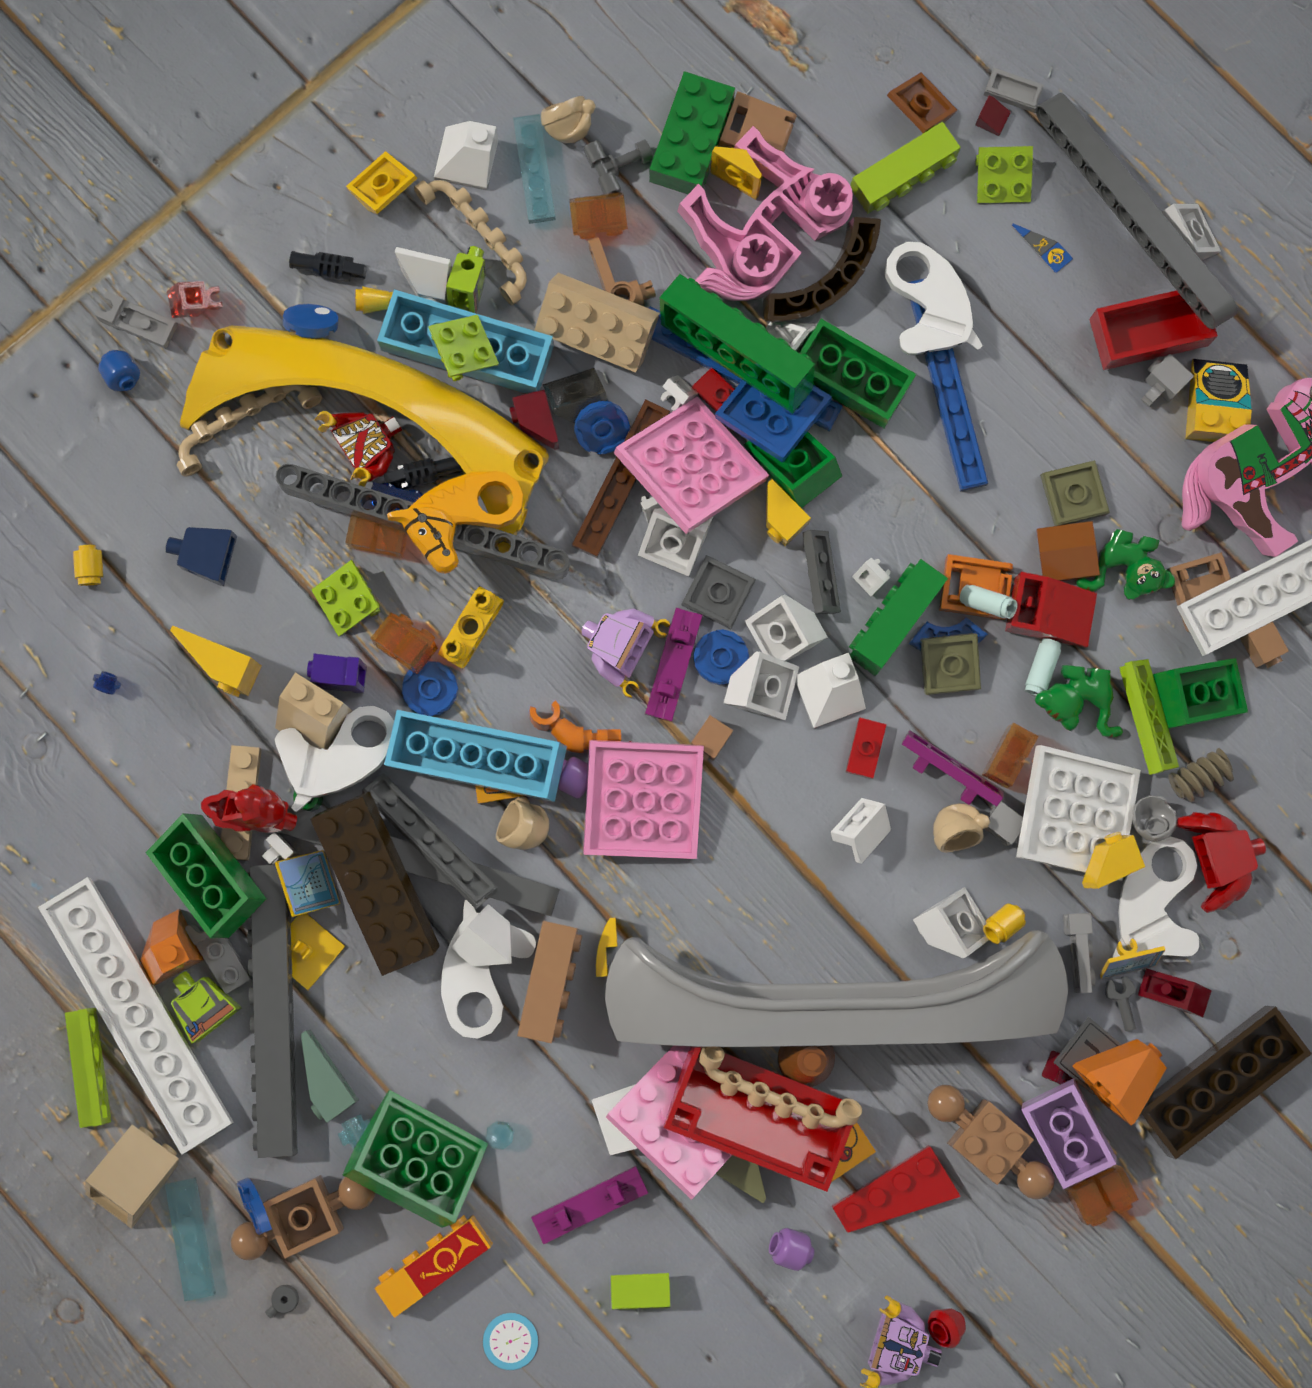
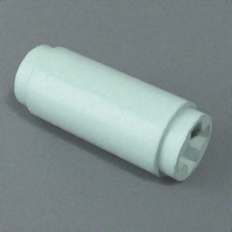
(988, 601)
(1043, 666)

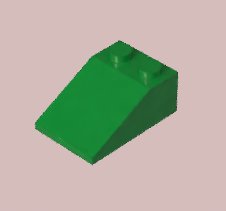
(804, 472)
(1201, 692)

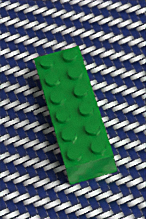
(737, 343)

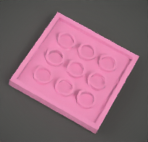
(691, 464)
(643, 799)
(642, 1118)

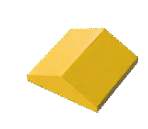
(736, 169)
(381, 183)

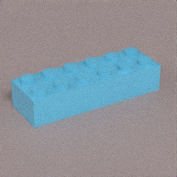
(520, 351)
(476, 755)

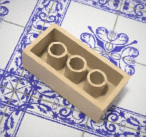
(596, 322)

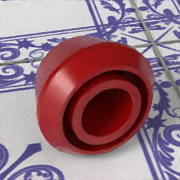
(946, 1327)

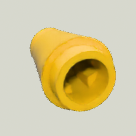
(371, 299)

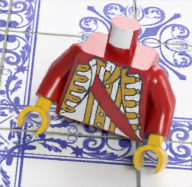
(363, 441)

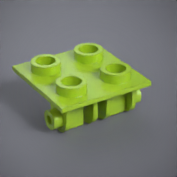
(1004, 174)
(463, 346)
(346, 598)

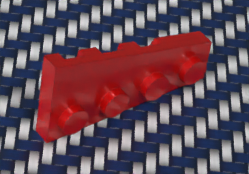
(899, 1191)

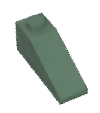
(326, 1084)

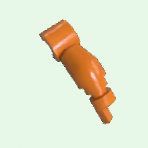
(568, 733)

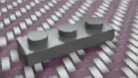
(821, 572)

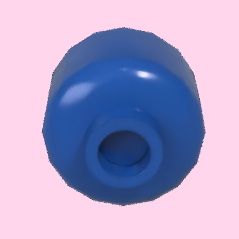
(118, 370)

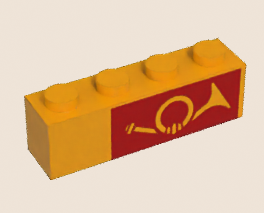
(433, 1265)

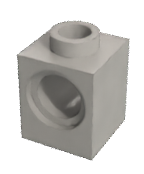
(1005, 824)

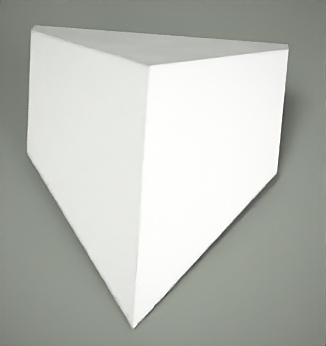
(793, 333)
(485, 940)

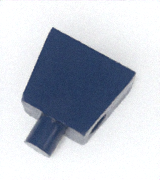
(204, 552)

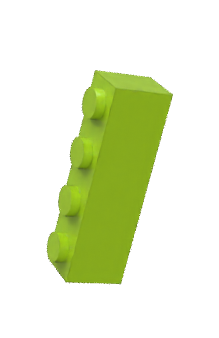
(905, 168)

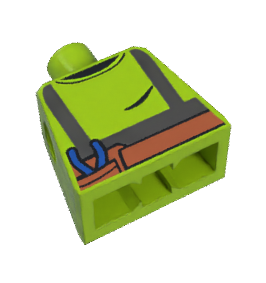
(467, 280)
(201, 1006)

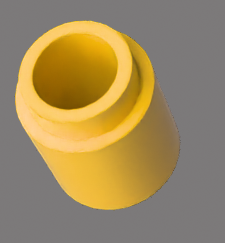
(88, 565)
(1004, 923)

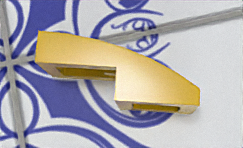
(607, 939)

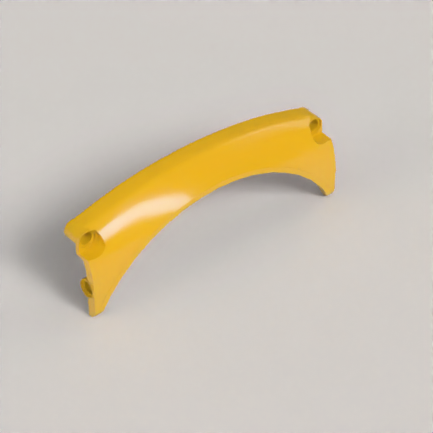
(461, 424)

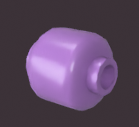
(574, 777)
(791, 1249)

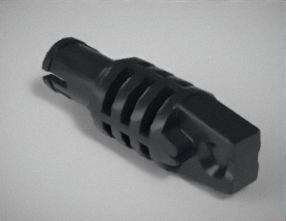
(328, 265)
(421, 472)

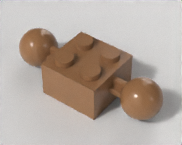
(990, 1141)
(301, 1218)

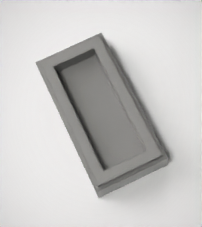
(1013, 90)

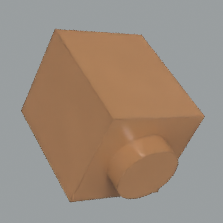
(1265, 646)
(713, 737)

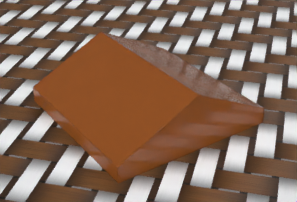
(922, 102)
(1068, 551)

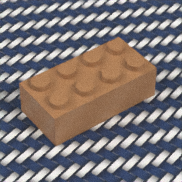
(548, 982)

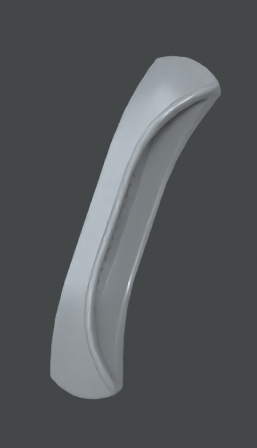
(999, 998)

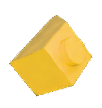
(783, 515)
(1112, 860)

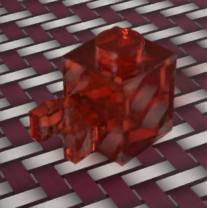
(191, 299)

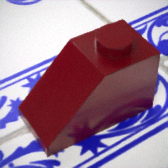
(535, 417)
(1175, 992)

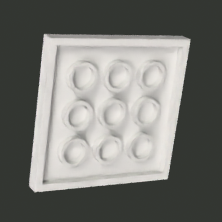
(1073, 807)

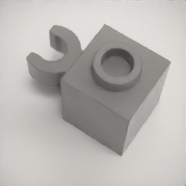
(1166, 379)

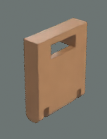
(771, 122)
(1186, 590)

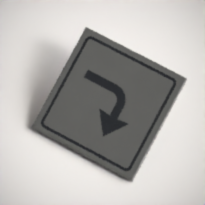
(1086, 1042)

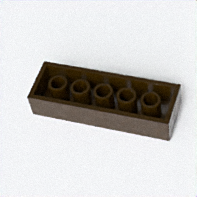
(375, 883)
(1222, 1081)

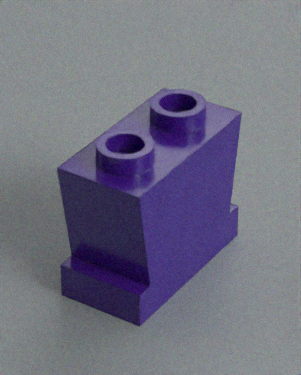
(337, 673)

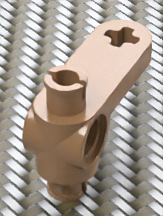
(636, 292)

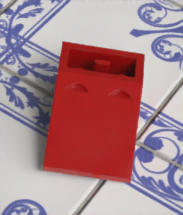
(1051, 610)

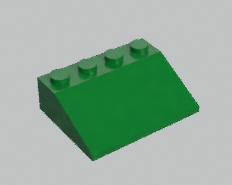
(416, 1160)

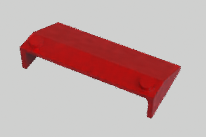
(757, 1133)

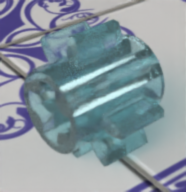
(353, 1130)

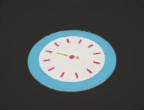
(510, 1341)

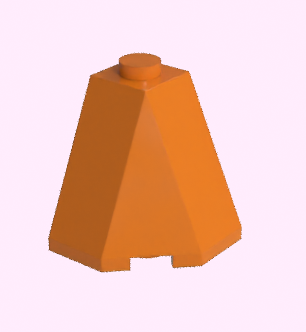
(169, 949)
(1123, 1077)

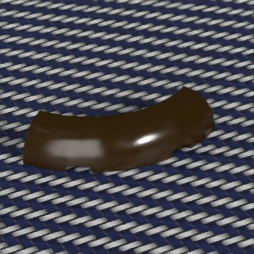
(848, 268)

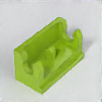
(640, 1291)

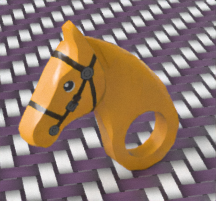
(436, 514)

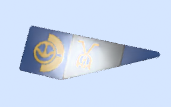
(1048, 249)

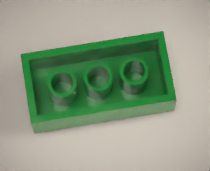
(691, 133)
(857, 373)
(901, 611)
(205, 875)

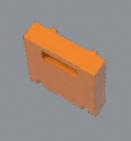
(978, 573)

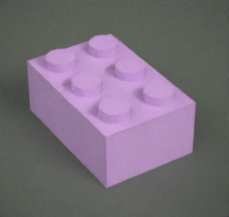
(1068, 1133)

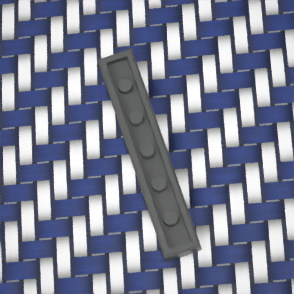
(431, 841)

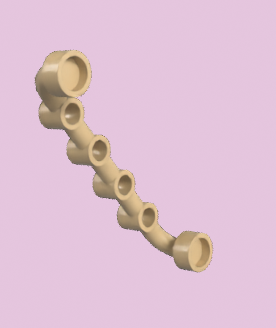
(477, 220)
(228, 419)
(759, 1093)

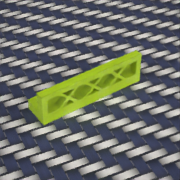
(1148, 716)
(88, 1067)

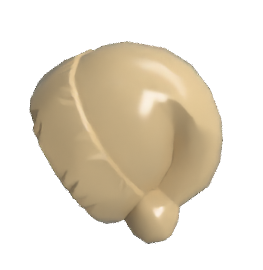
(568, 120)
(522, 825)
(959, 827)

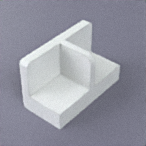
(863, 828)

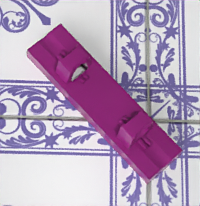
(673, 665)
(974, 783)
(589, 1204)

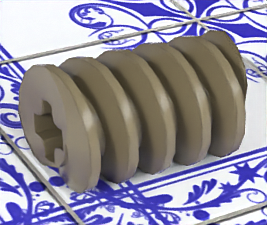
(1201, 775)

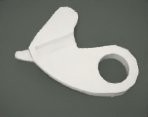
(942, 294)
(324, 772)
(461, 978)

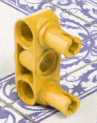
(458, 645)

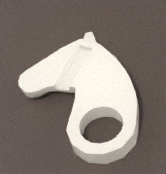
(1144, 901)

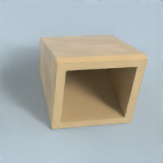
(310, 712)
(131, 1175)

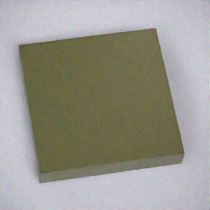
(1075, 493)
(950, 663)

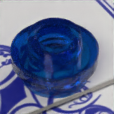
(106, 682)

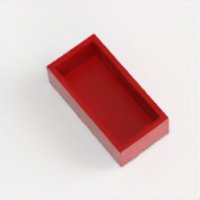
(1147, 330)

